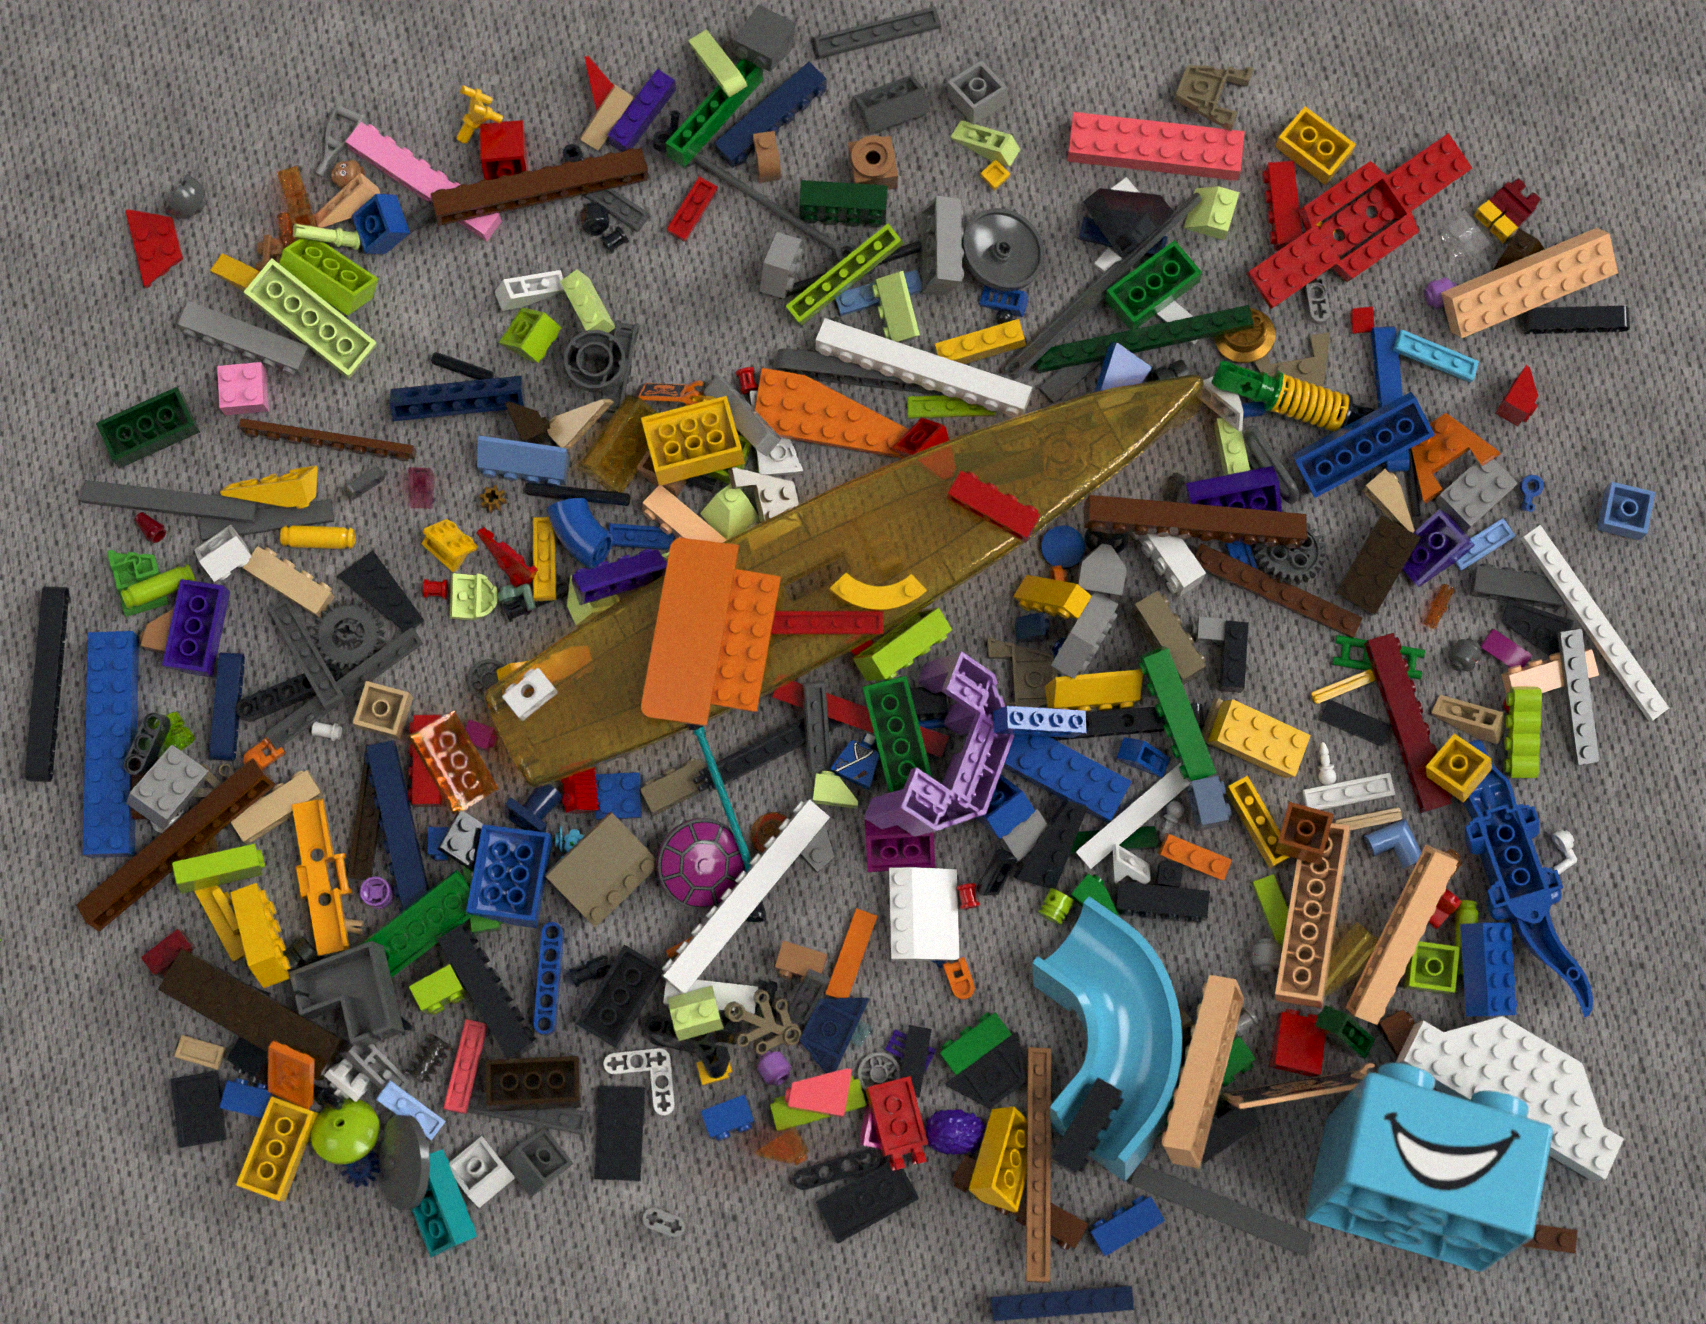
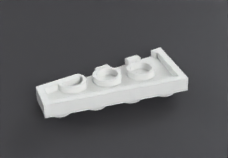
(782, 458)

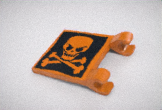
(671, 392)

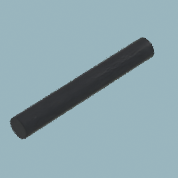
(1412, 485)

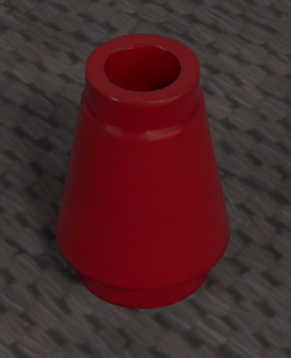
(150, 527)

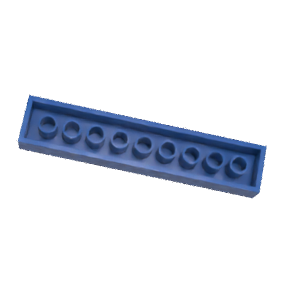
(108, 738)

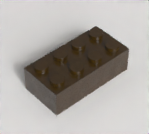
(1377, 565)
(533, 1083)

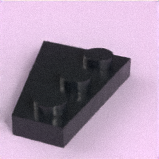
(1535, 625)

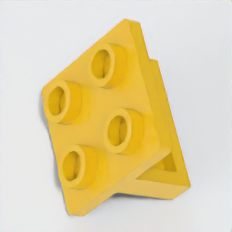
(448, 543)

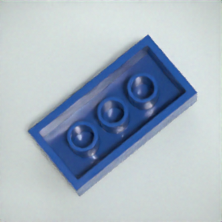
(1488, 969)

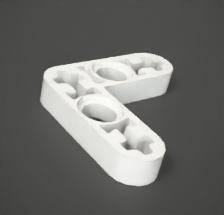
(655, 1070)

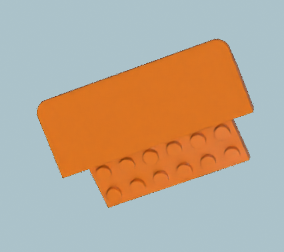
(708, 634)

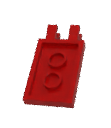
(897, 1121)

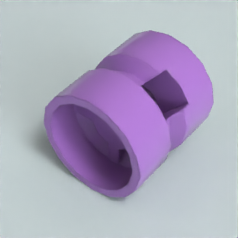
(377, 893)

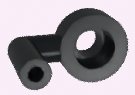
(661, 137)

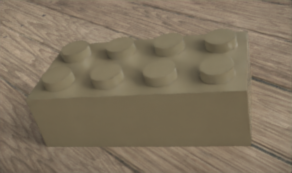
(1164, 629)

